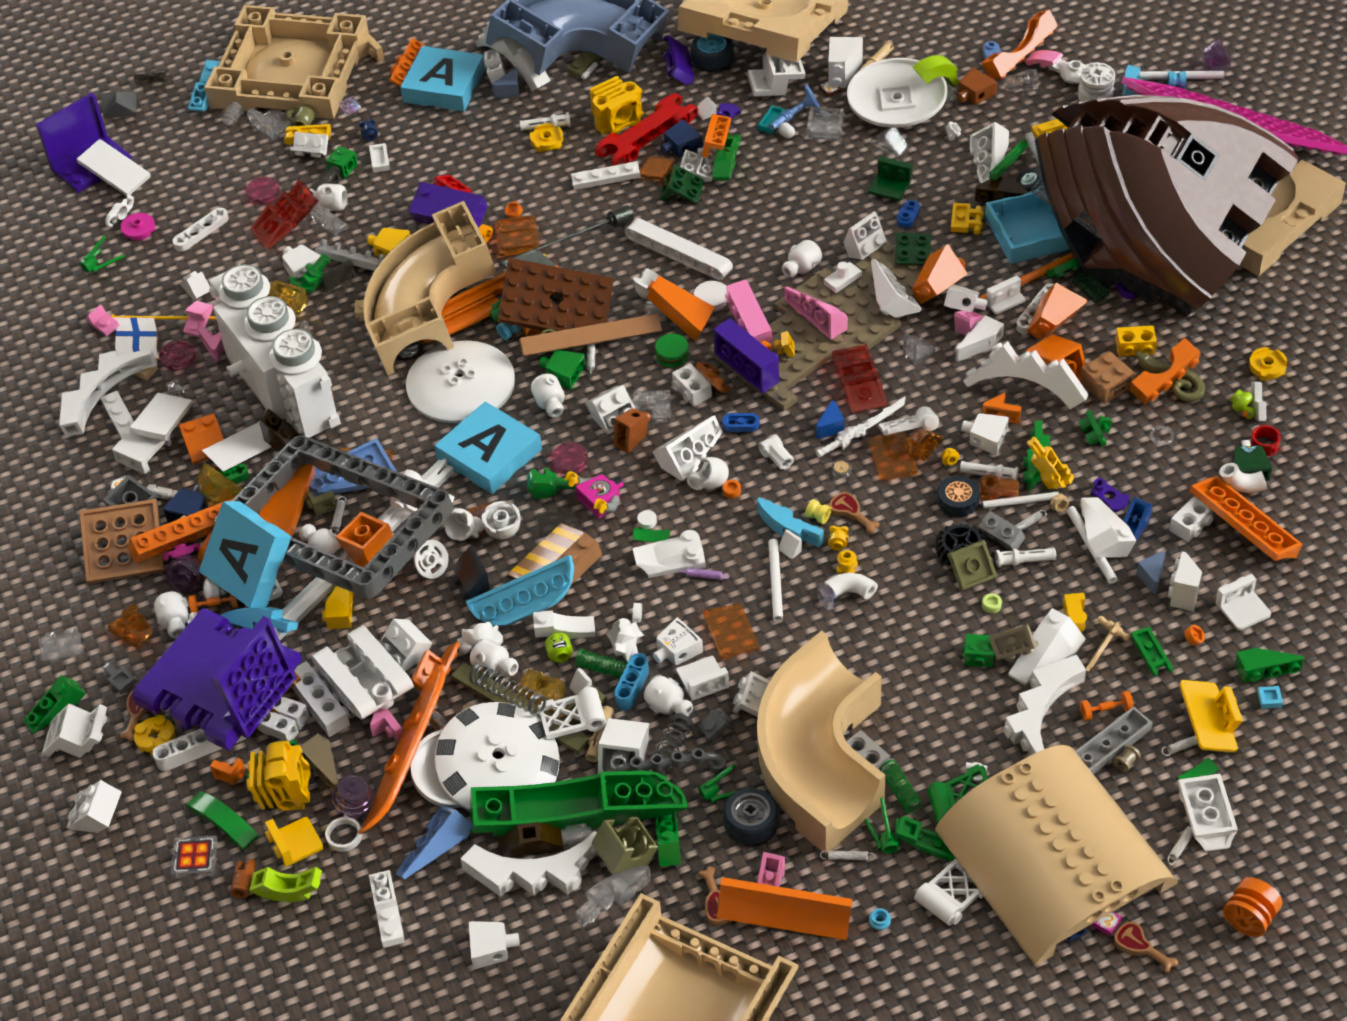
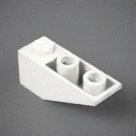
(981, 338)

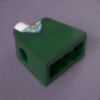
(1252, 459)

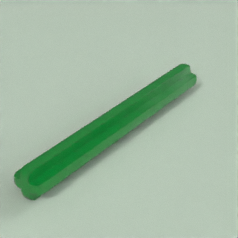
(1001, 167)

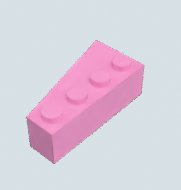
(747, 311)

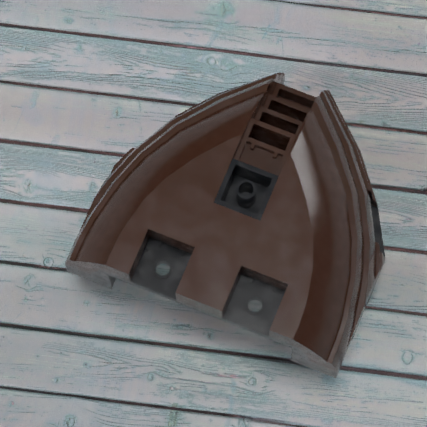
(1161, 191)

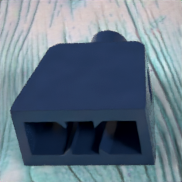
(681, 137)
(185, 503)

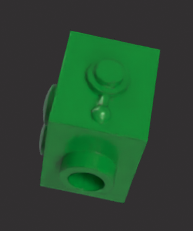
(343, 159)
(978, 651)

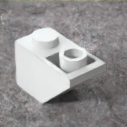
(195, 284)

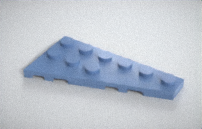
(324, 482)

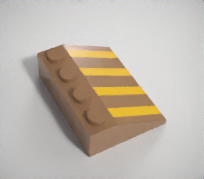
(558, 544)

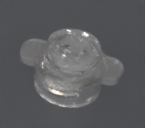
(175, 388)

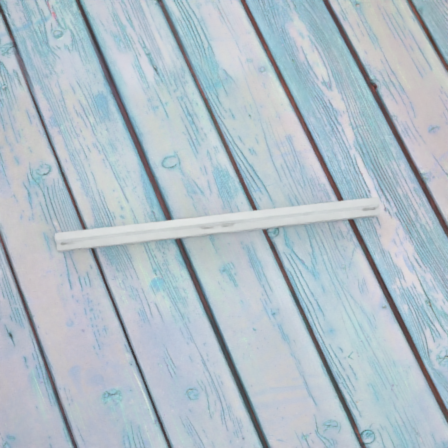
(319, 589)

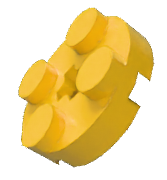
(542, 144)
(1265, 371)
(152, 725)

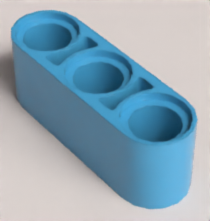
(631, 681)

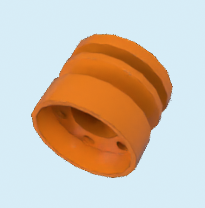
(1252, 907)

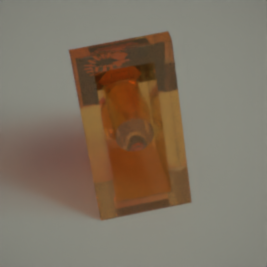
(923, 443)

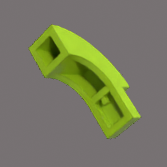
(936, 66)
(283, 886)

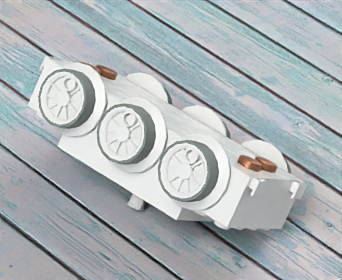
(270, 355)

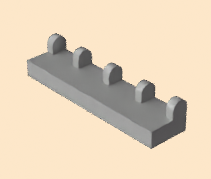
(341, 255)

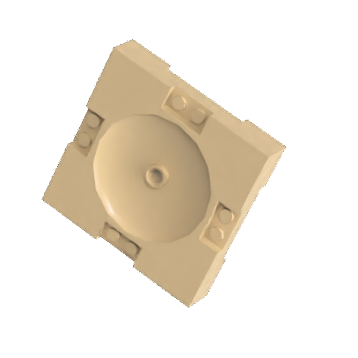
(778, 25)
(287, 61)
(1300, 201)

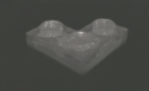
(658, 401)

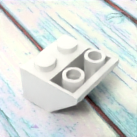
(864, 237)
(608, 406)
(1184, 583)
(405, 643)
(94, 808)

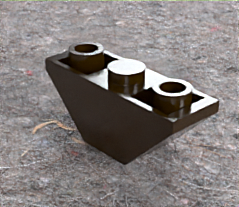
(998, 189)
(276, 431)
(530, 839)

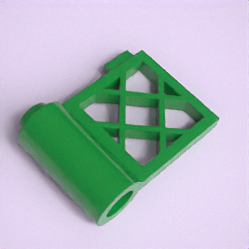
(943, 796)

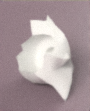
(624, 638)

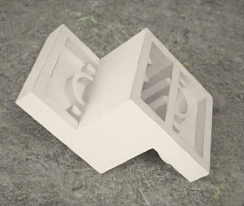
(774, 76)
(75, 730)

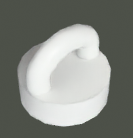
(696, 479)

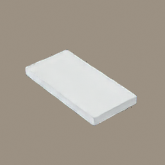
(113, 167)
(160, 416)

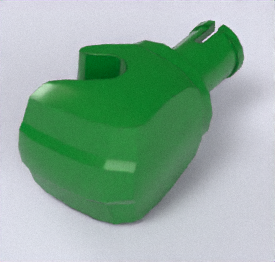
(313, 276)
(545, 485)

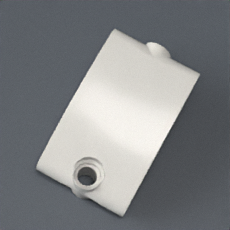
(362, 674)

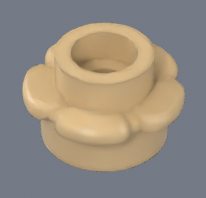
(1059, 503)

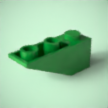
(1262, 663)
(60, 694)
(668, 840)

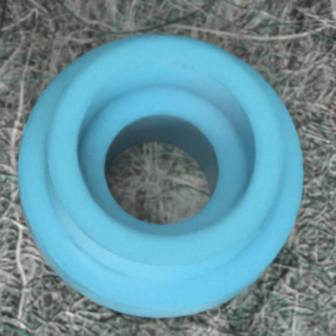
(880, 914)

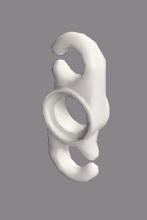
(114, 213)

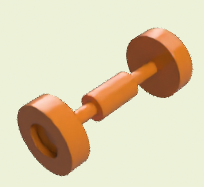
(193, 604)
(1086, 709)

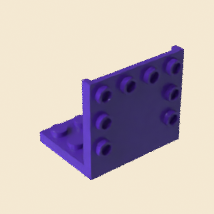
(69, 135)

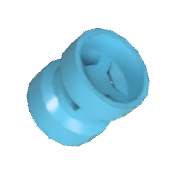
(1177, 79)
(507, 330)

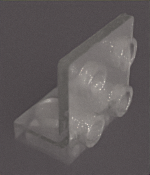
(270, 124)

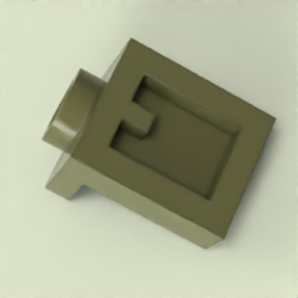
(321, 503)

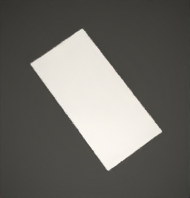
(237, 447)

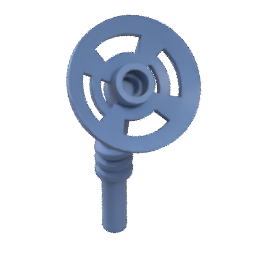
(809, 100)

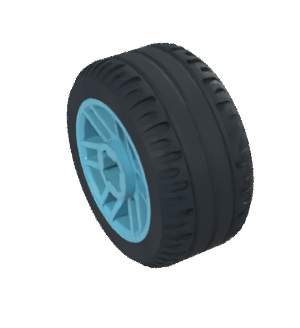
(712, 52)

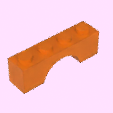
(1149, 385)

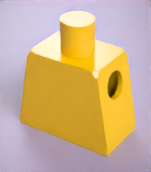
(387, 240)

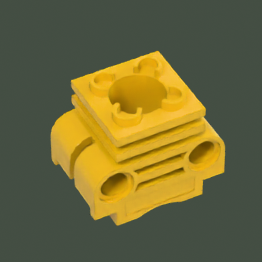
(615, 105)
(279, 777)

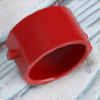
(1268, 432)

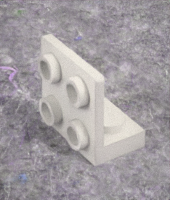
(703, 677)

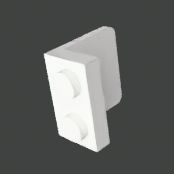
(1241, 603)

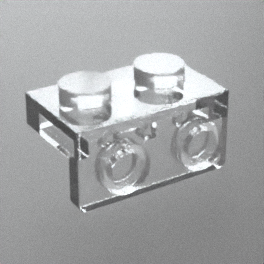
(327, 220)
(61, 645)

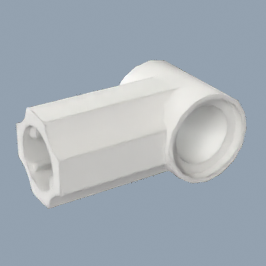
(774, 449)

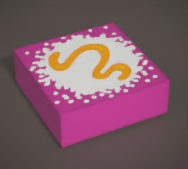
(1108, 923)

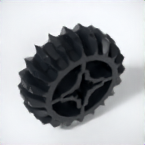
(956, 537)

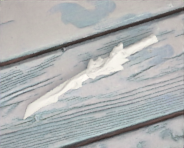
(846, 436)

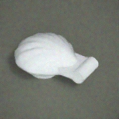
(1068, 70)

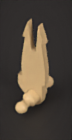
(1114, 629)

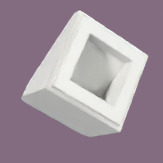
(706, 108)
(790, 544)
(580, 681)

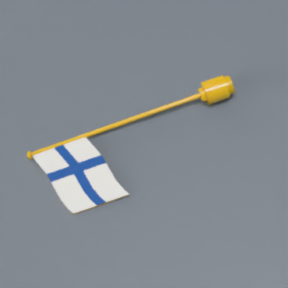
(140, 333)

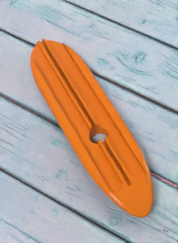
(471, 305)
(401, 759)

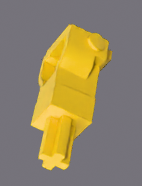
(1052, 471)

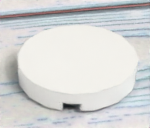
(712, 293)

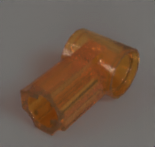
(993, 487)

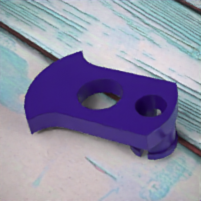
(730, 109)
(1102, 488)

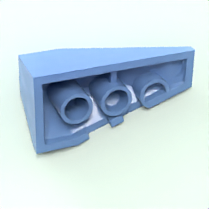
(444, 832)

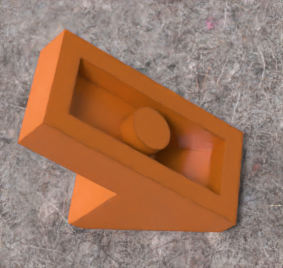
(997, 407)

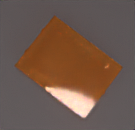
(516, 235)

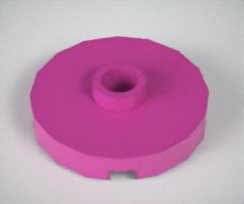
(137, 226)
(181, 550)

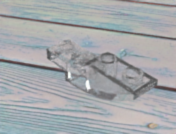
(616, 888)

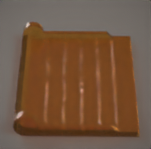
(892, 456)
(731, 630)

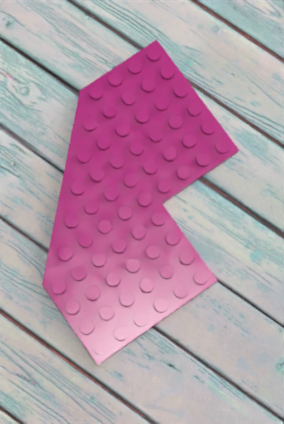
(1285, 130)

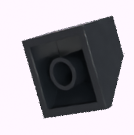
(470, 575)

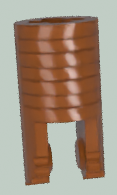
(242, 878)

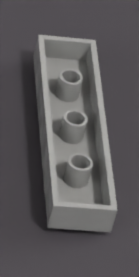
(1113, 739)

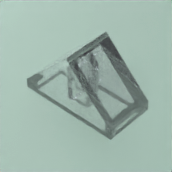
(890, 141)
(916, 348)

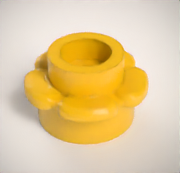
(949, 456)

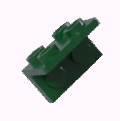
(891, 179)
(682, 183)
(912, 248)

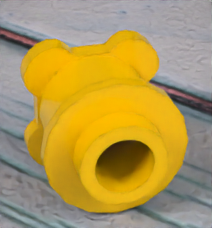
(838, 537)
(847, 562)

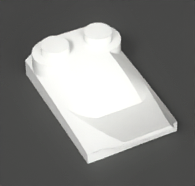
(671, 555)
(1208, 811)

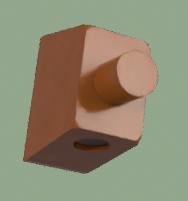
(976, 87)
(630, 429)

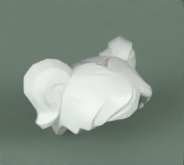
(462, 525)
(480, 632)

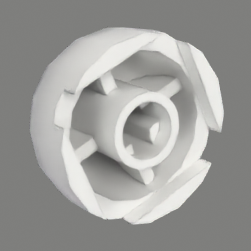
(501, 520)

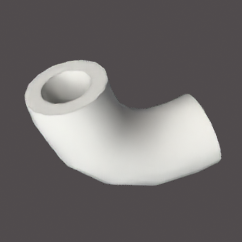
(1242, 481)
(851, 583)

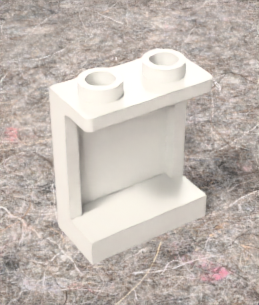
(137, 450)

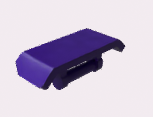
(681, 67)

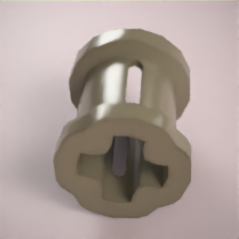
(1126, 758)

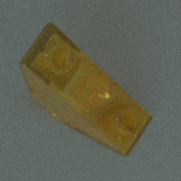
(216, 485)

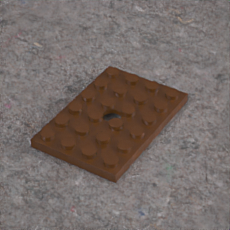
(527, 294)

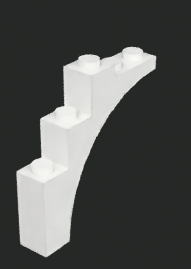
(517, 56)
(111, 369)
(1055, 376)
(1046, 685)
(501, 872)

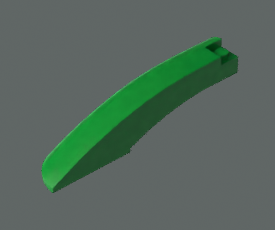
(575, 801)

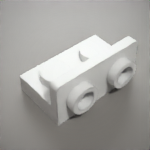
(310, 144)
(1005, 295)
(750, 693)

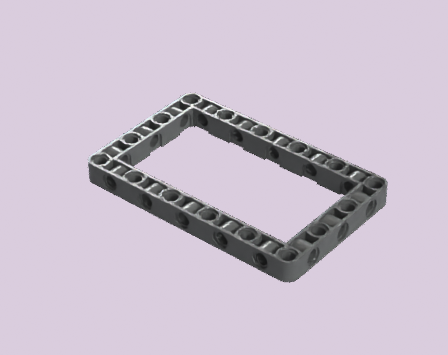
(431, 503)

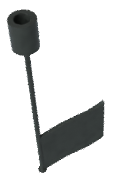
(614, 218)

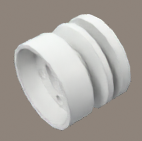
(1096, 81)

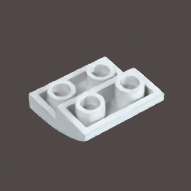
(698, 165)

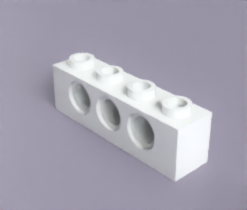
(320, 701)

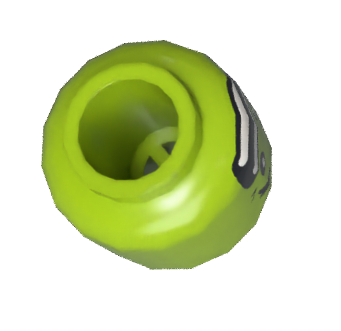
(558, 647)

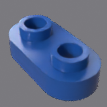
(908, 214)
(741, 422)

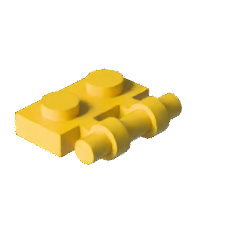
(960, 218)

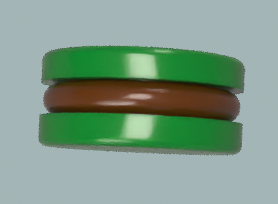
(672, 350)

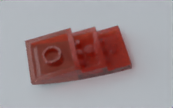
(284, 215)
(859, 378)

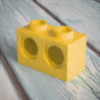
(1135, 339)

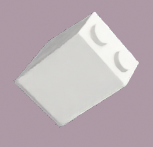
(844, 59)
(621, 742)

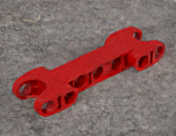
(627, 145)

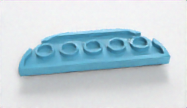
(525, 594)

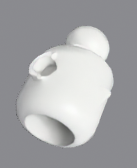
(331, 196)
(802, 258)
(548, 394)
(321, 539)
(172, 612)
(493, 657)
(666, 697)

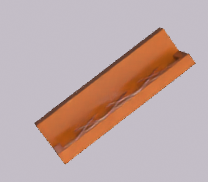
(711, 138)

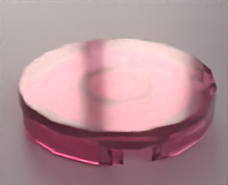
(262, 190)
(177, 355)
(569, 458)

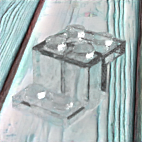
(825, 123)

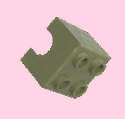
(624, 846)

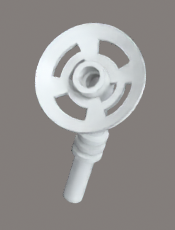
(430, 559)

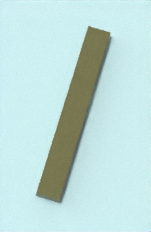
(575, 741)

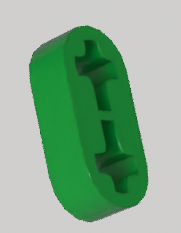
(233, 475)

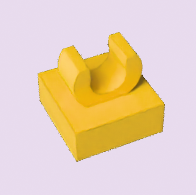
(785, 345)

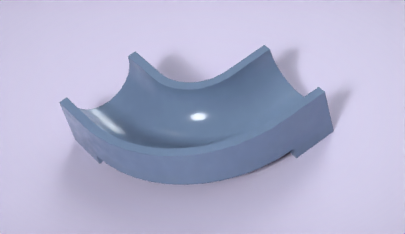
(598, 26)

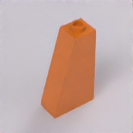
(680, 306)

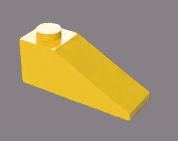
(338, 609)

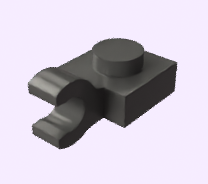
(119, 679)

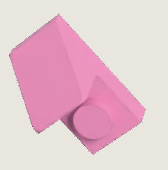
(198, 317)
(102, 321)
(966, 321)
(212, 343)
(384, 721)
(771, 869)

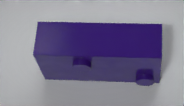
(434, 198)
(746, 355)

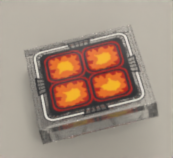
(194, 856)

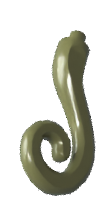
(1153, 366)

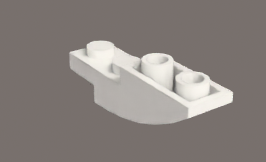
(386, 908)

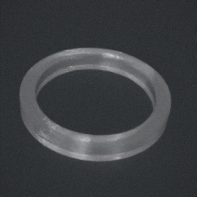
(1161, 442)

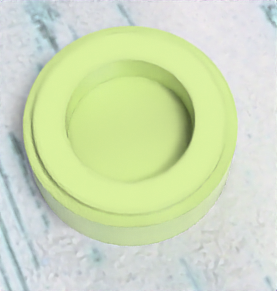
(991, 603)

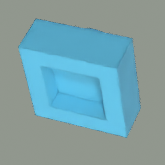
(1270, 697)

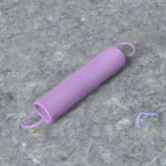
(716, 575)

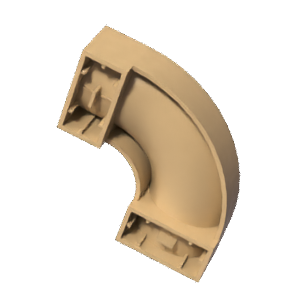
(418, 279)
(803, 747)

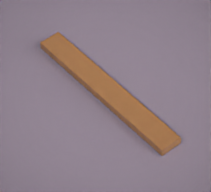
(590, 334)

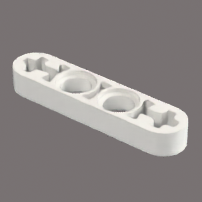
(216, 218)
(1024, 317)

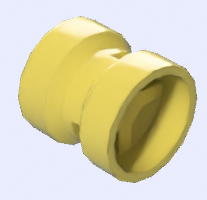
(817, 511)

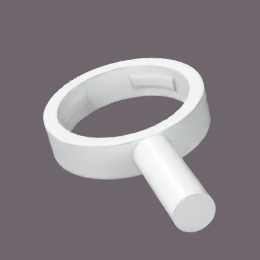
(339, 821)

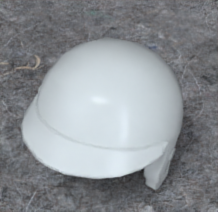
(642, 283)
(715, 472)

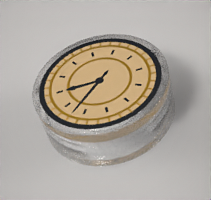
(841, 468)

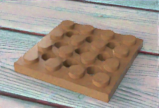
(110, 515)

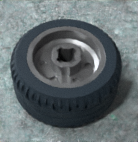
(751, 816)

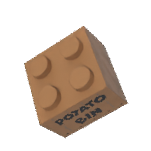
(1106, 377)

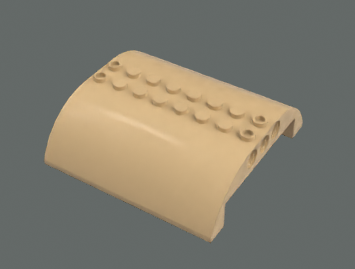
(1050, 849)
(676, 974)

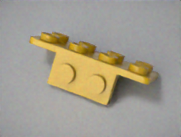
(1212, 714)

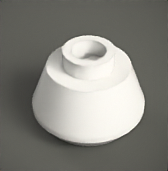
(212, 590)

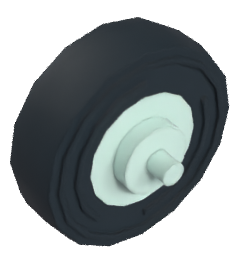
(1029, 178)

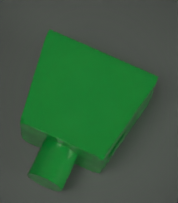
(565, 366)

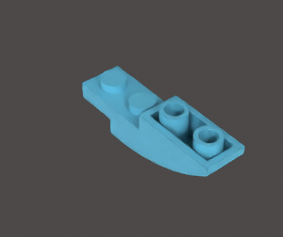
(199, 98)
(781, 518)
(250, 617)

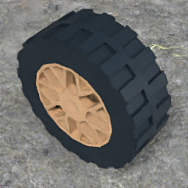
(958, 496)

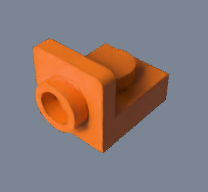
(226, 772)

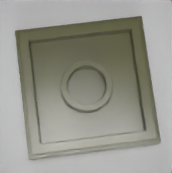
(972, 565)

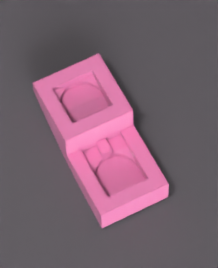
(1044, 57)

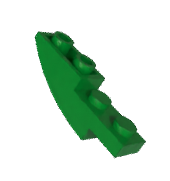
(725, 159)
(1032, 474)

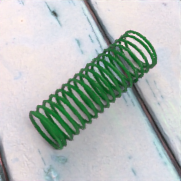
(606, 671)
(905, 791)

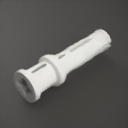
(554, 119)
(999, 471)
(1016, 557)

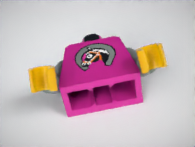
(597, 492)

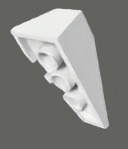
(988, 148)
(891, 294)
(684, 452)
(1105, 530)
(1057, 640)

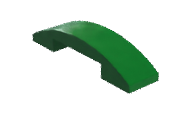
(223, 818)
(923, 839)

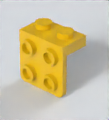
(293, 840)

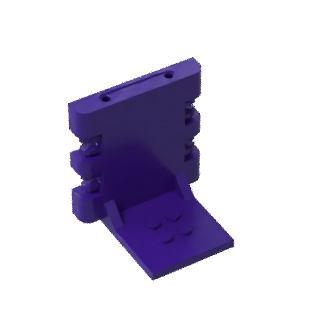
(220, 677)

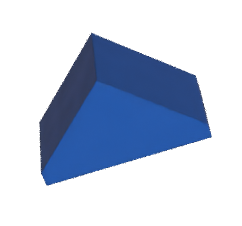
(830, 422)
(1138, 516)

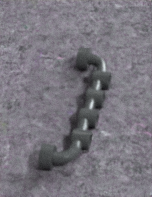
(716, 761)

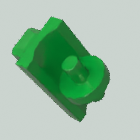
(1096, 435)

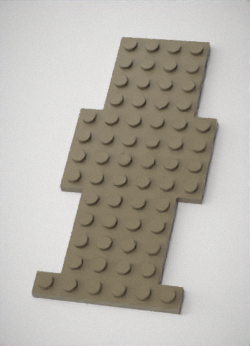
(864, 326)

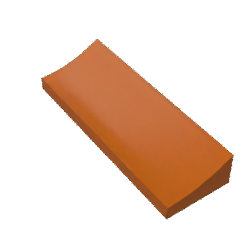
(287, 504)
(1246, 518)
(784, 908)

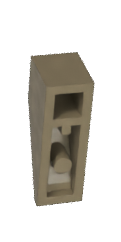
(320, 758)

